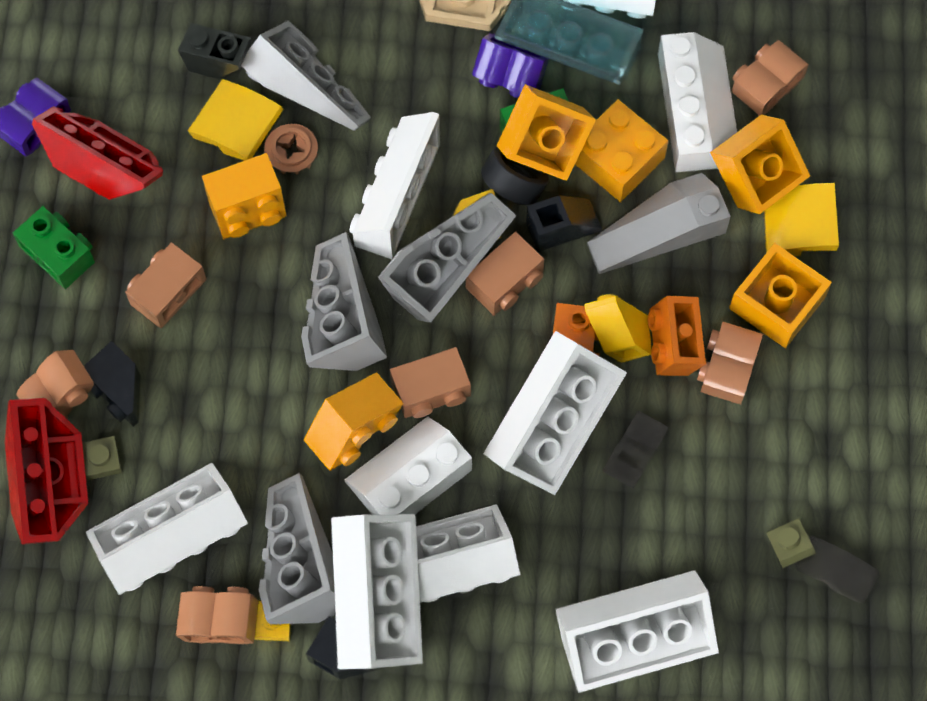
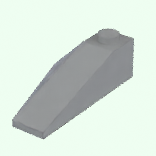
(287, 65)
(668, 220)
(437, 263)
(341, 317)
(297, 558)

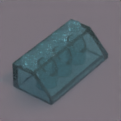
(572, 37)

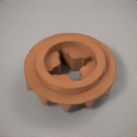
(284, 137)

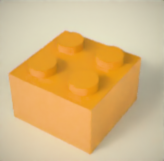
(545, 132)
(621, 150)
(760, 164)
(245, 196)
(780, 295)

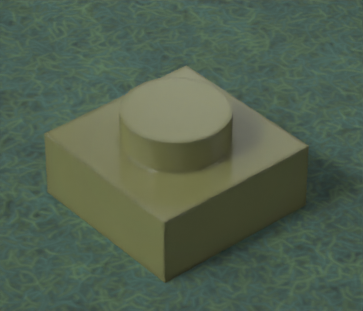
(101, 458)
(791, 543)

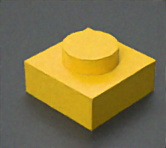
(268, 631)

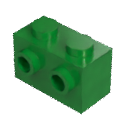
(54, 246)

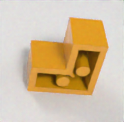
(351, 419)

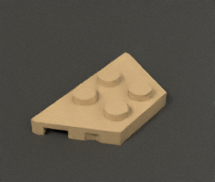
(465, 13)

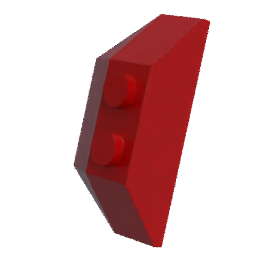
(95, 153)
(43, 470)

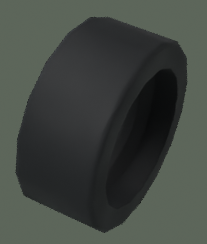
(512, 179)

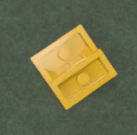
(235, 120)
(804, 220)

